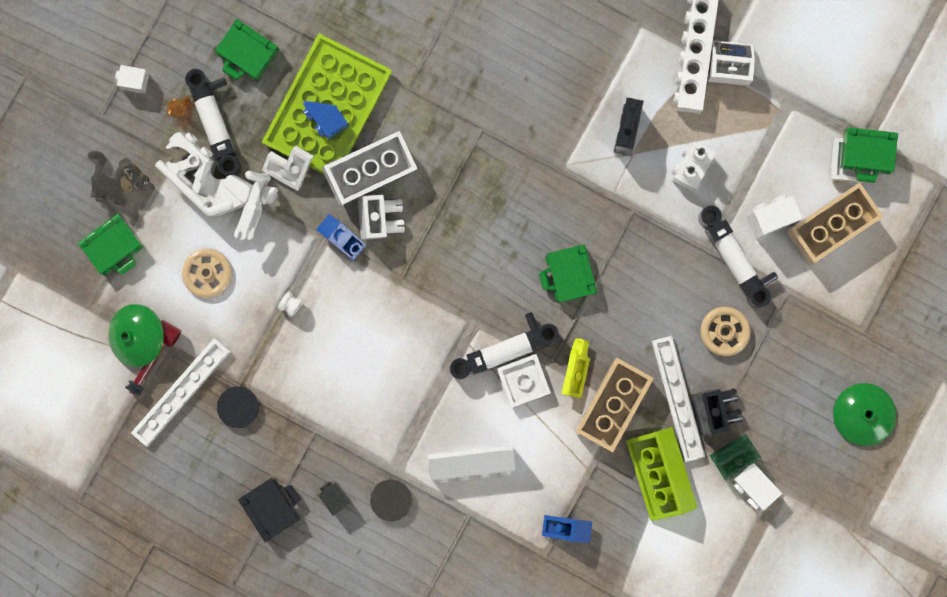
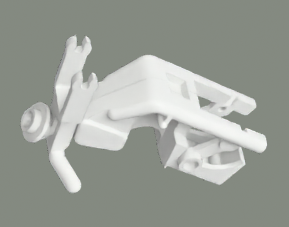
(215, 195)

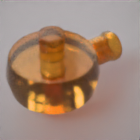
(177, 107)

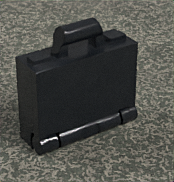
(628, 126)
(270, 508)

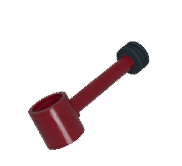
(171, 335)

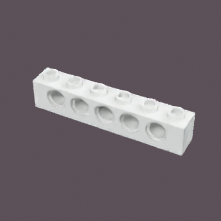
(694, 102)

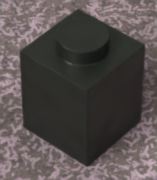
(333, 497)

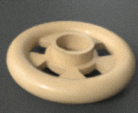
(196, 259)
(715, 317)

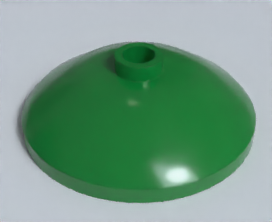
(143, 332)
(851, 419)

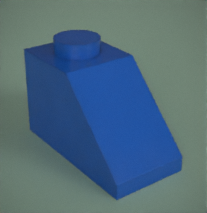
(567, 528)

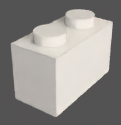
(756, 487)

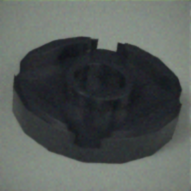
(238, 407)

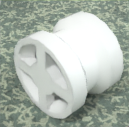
(290, 304)

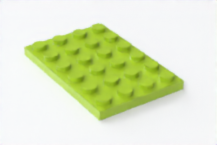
(331, 77)

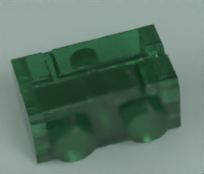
(735, 456)

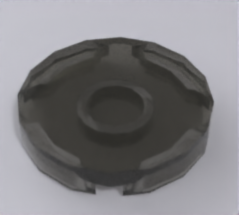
(391, 500)

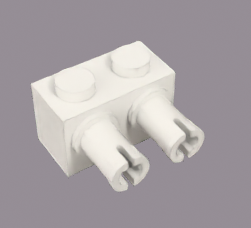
(693, 167)
(372, 217)

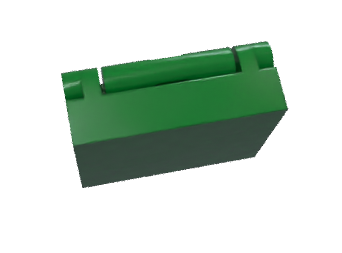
(246, 51)
(868, 152)
(111, 246)
(570, 274)

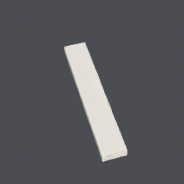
(180, 392)
(678, 399)

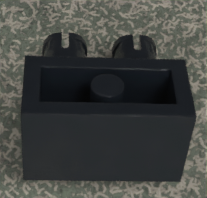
(711, 411)

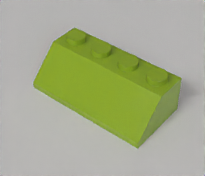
(661, 474)

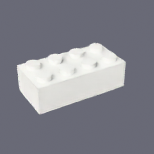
(369, 168)

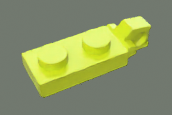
(576, 369)

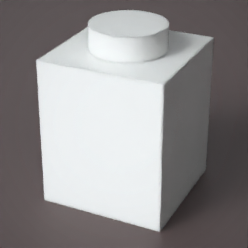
(132, 79)

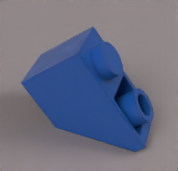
(327, 117)
(341, 237)

